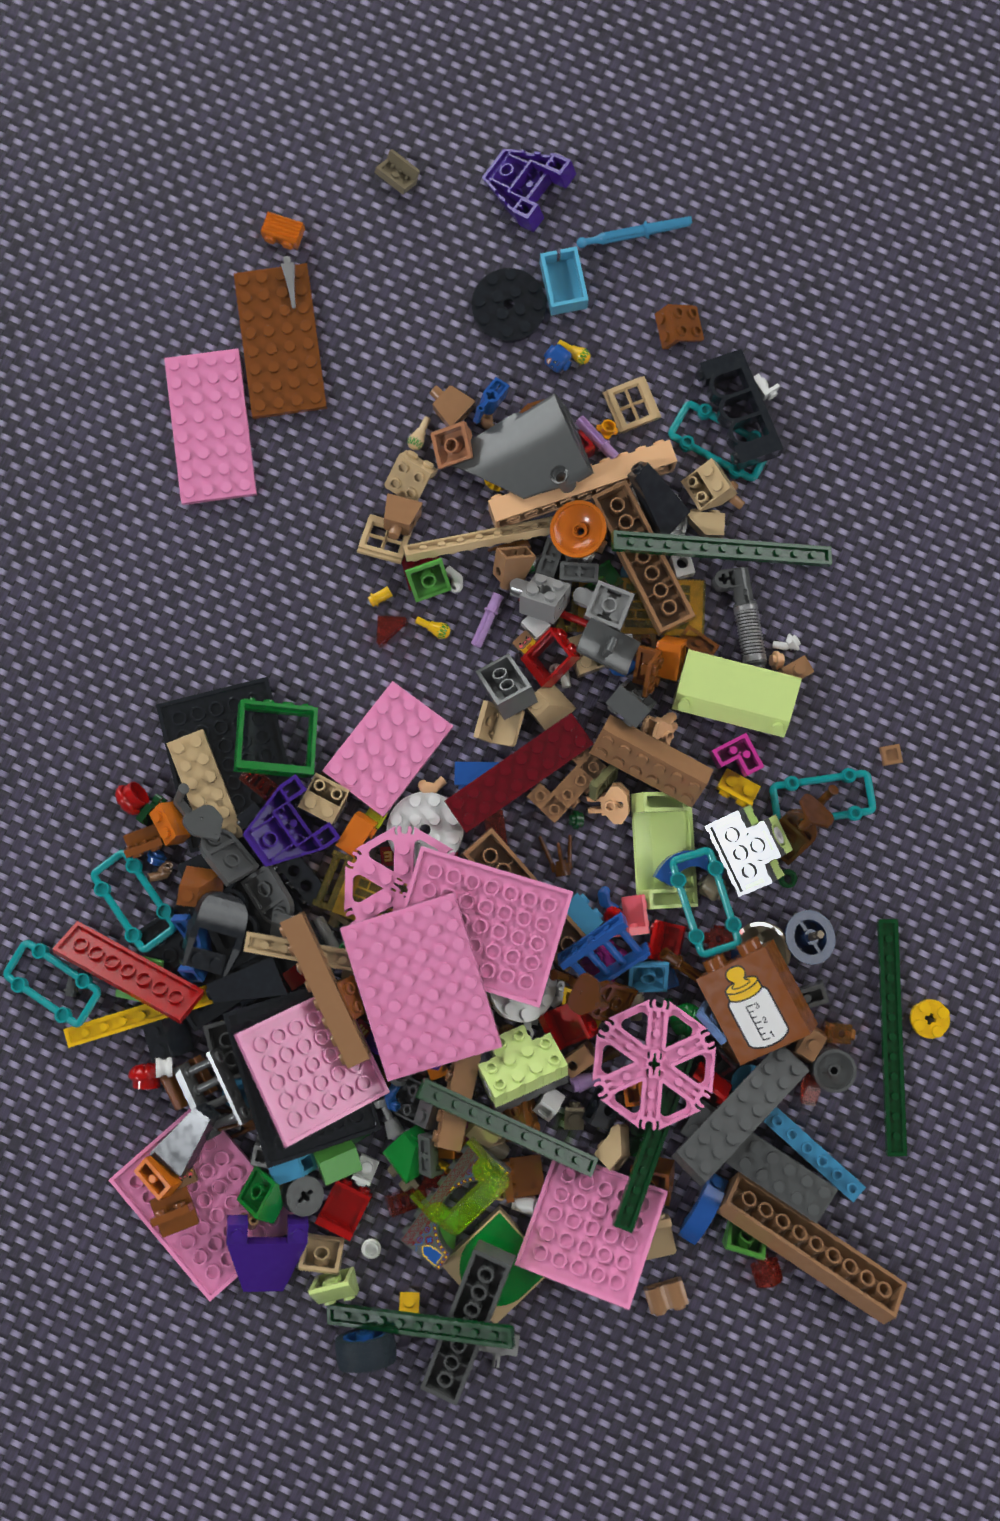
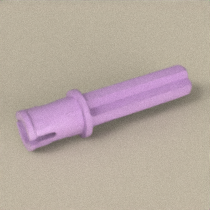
(591, 432)
(487, 619)

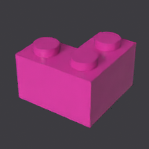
(738, 750)

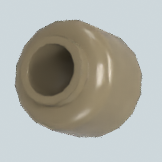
(709, 888)

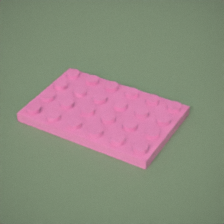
(387, 749)

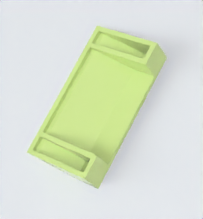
(736, 693)
(659, 830)

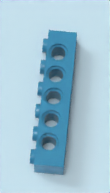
(814, 1154)

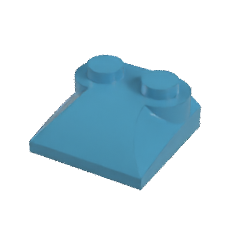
(649, 976)

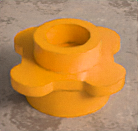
(607, 428)

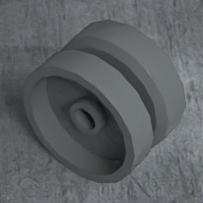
(843, 1074)

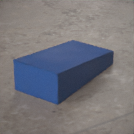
(672, 979)

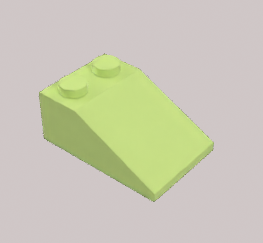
(330, 1287)

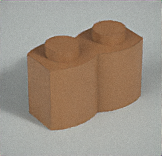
(666, 1296)

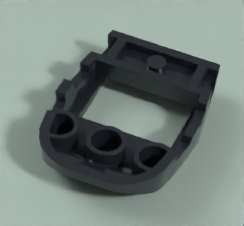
(220, 914)

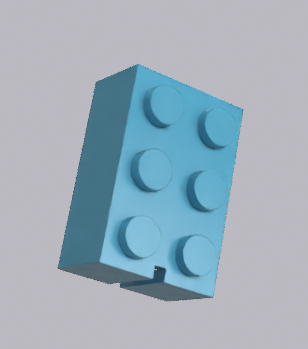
(563, 281)

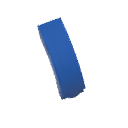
(663, 871)
(202, 940)
(704, 1210)

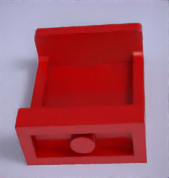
(567, 1025)
(344, 1208)

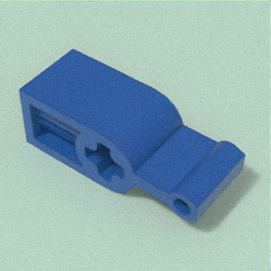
(491, 399)

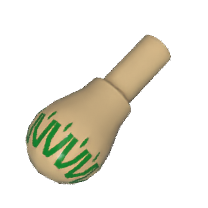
(417, 438)

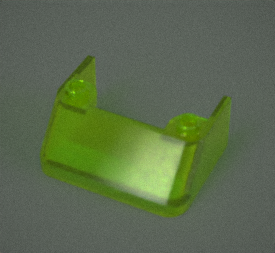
(491, 1185)

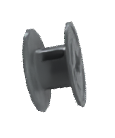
(312, 1196)

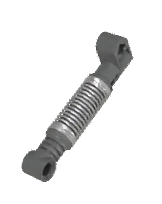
(745, 612)

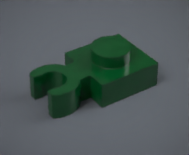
(144, 817)

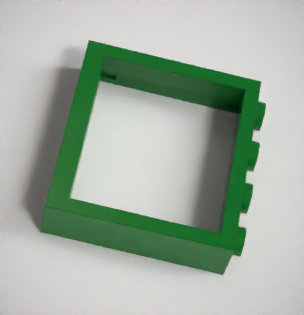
(285, 708)

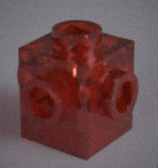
(717, 930)
(766, 1272)

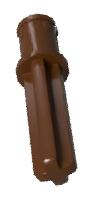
(677, 962)

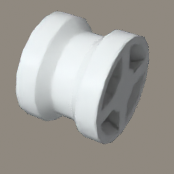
(164, 1067)

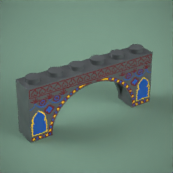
(424, 1235)

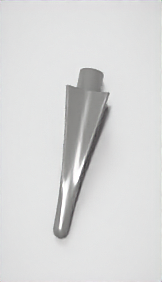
(289, 272)

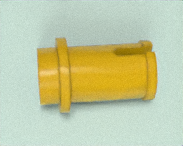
(379, 596)

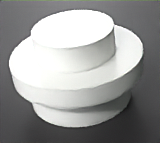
(371, 1248)

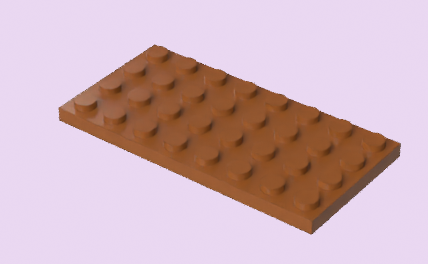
(279, 343)

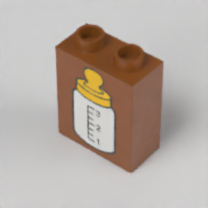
(756, 1000)

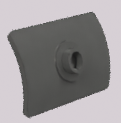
(607, 646)

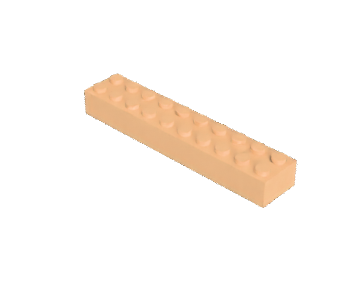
(512, 509)

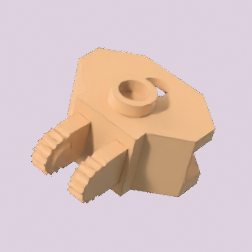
(661, 728)
(611, 803)

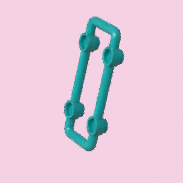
(688, 444)
(847, 775)
(678, 881)
(163, 910)
(82, 981)

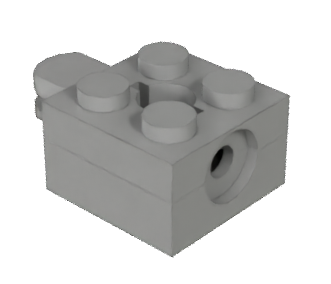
(541, 597)
(605, 603)

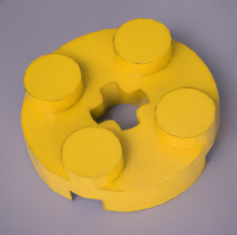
(940, 1014)

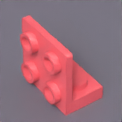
(636, 914)

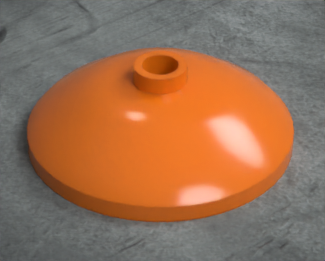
(568, 522)

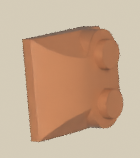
(452, 444)

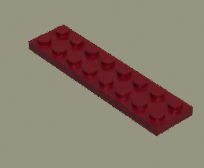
(518, 772)

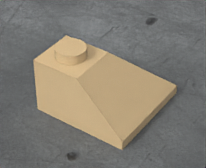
(551, 707)

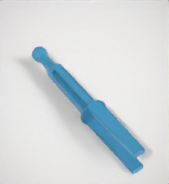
(635, 231)

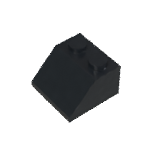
(168, 1038)

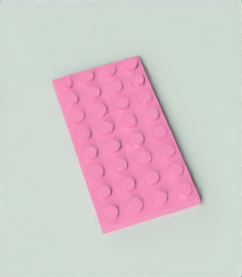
(210, 426)

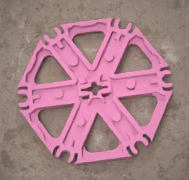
(384, 877)
(670, 1057)

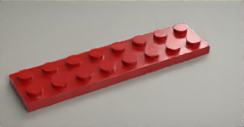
(128, 972)

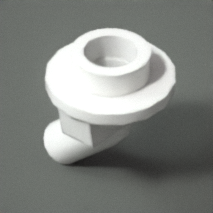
(791, 643)

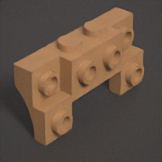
(570, 789)

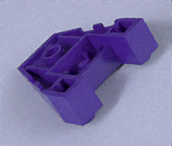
(521, 180)
(281, 833)
(265, 1262)

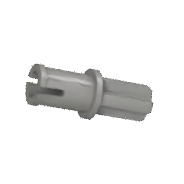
(325, 932)

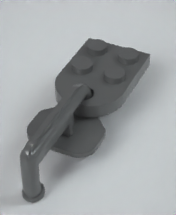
(217, 845)
(269, 897)

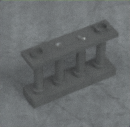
(194, 1091)

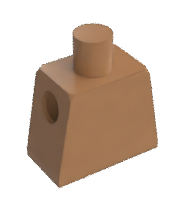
(451, 405)
(401, 515)
(512, 564)
(798, 668)
(809, 1046)
(582, 1055)

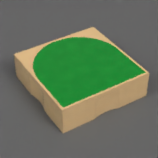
(505, 1234)

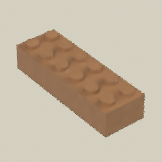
(651, 761)

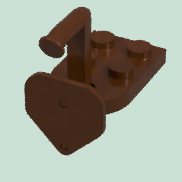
(805, 831)
(595, 997)

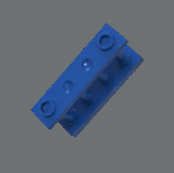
(602, 936)

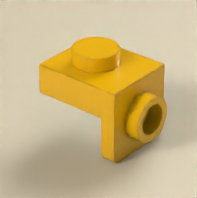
(409, 1302)

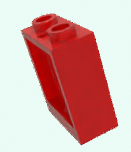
(535, 666)

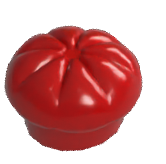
(131, 797)
(144, 1076)

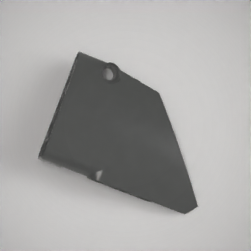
(531, 451)

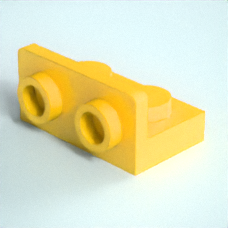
(738, 788)

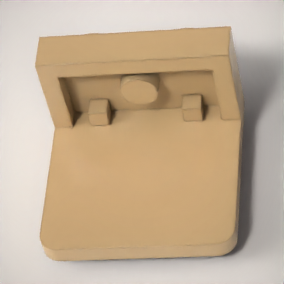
(410, 475)
(495, 729)
(663, 1239)

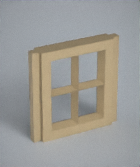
(616, 410)
(381, 553)

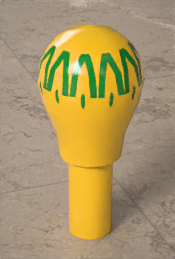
(579, 354)
(438, 629)

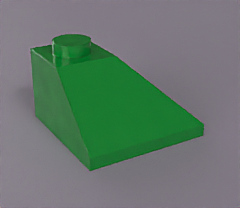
(404, 1154)
(261, 1196)

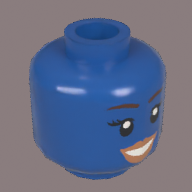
(558, 358)

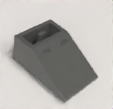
(414, 1109)

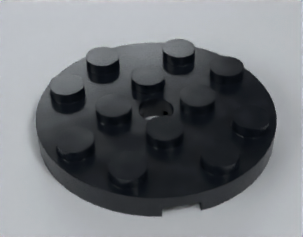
(503, 323)

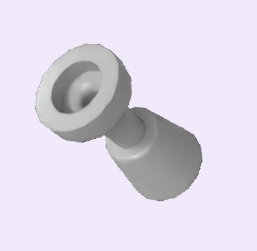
(392, 1124)

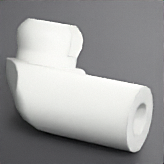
(456, 579)

